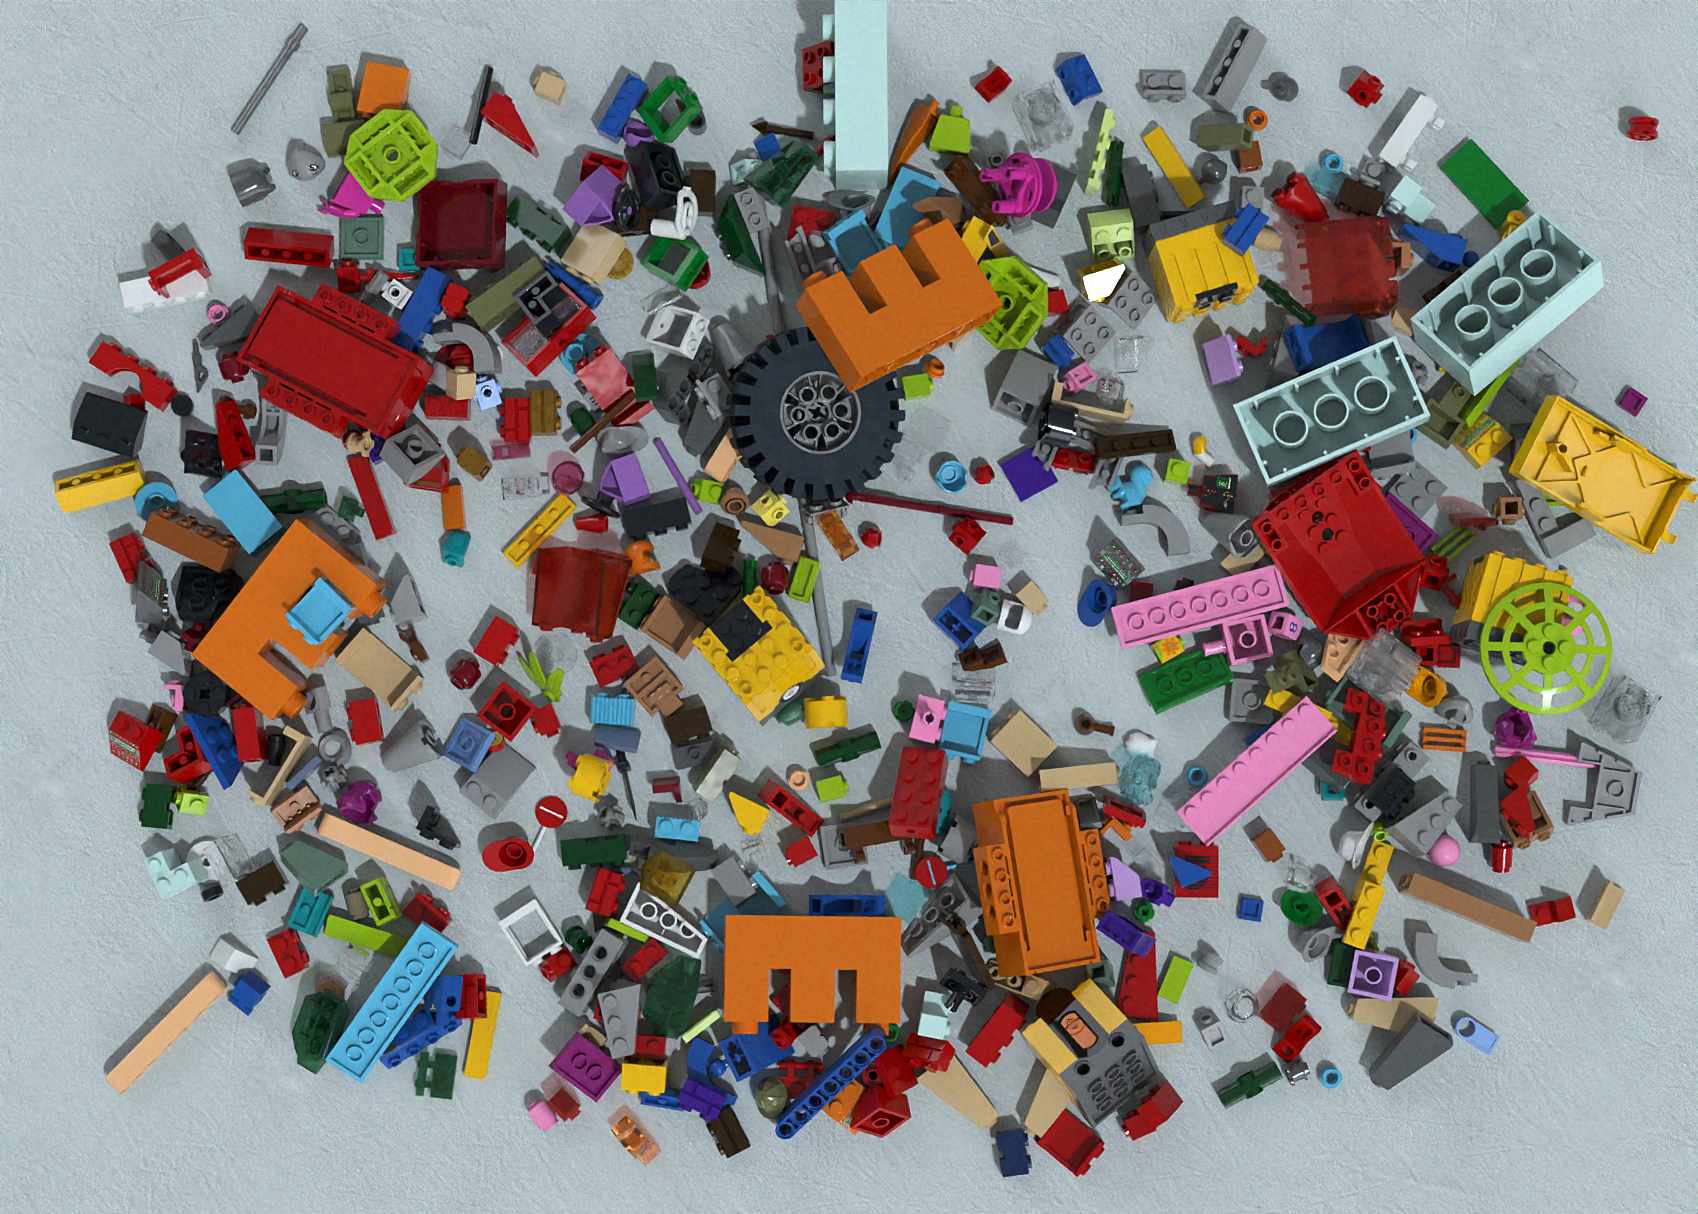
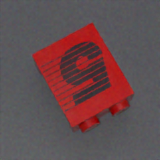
(1204, 857)

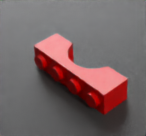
(154, 390)

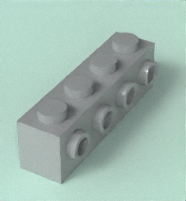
(1234, 68)
(1407, 759)

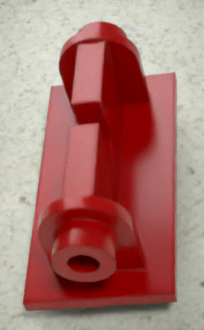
(1080, 461)

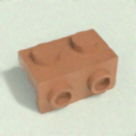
(1402, 256)
(297, 809)

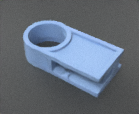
(1480, 1036)

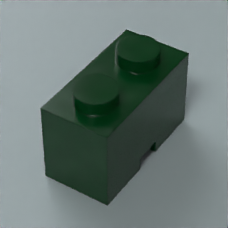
(157, 806)

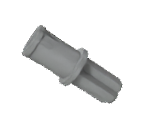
(373, 288)

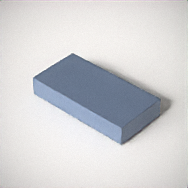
(617, 739)
(305, 772)

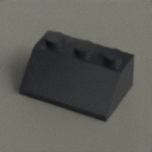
(657, 175)
(110, 425)

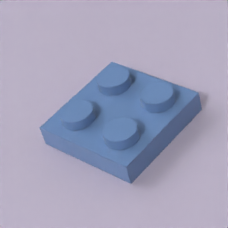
(469, 744)

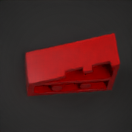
(998, 1030)

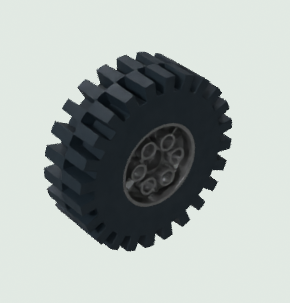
(795, 462)

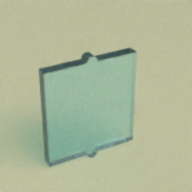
(905, 898)

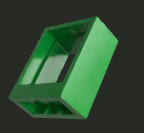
(654, 119)
(683, 276)

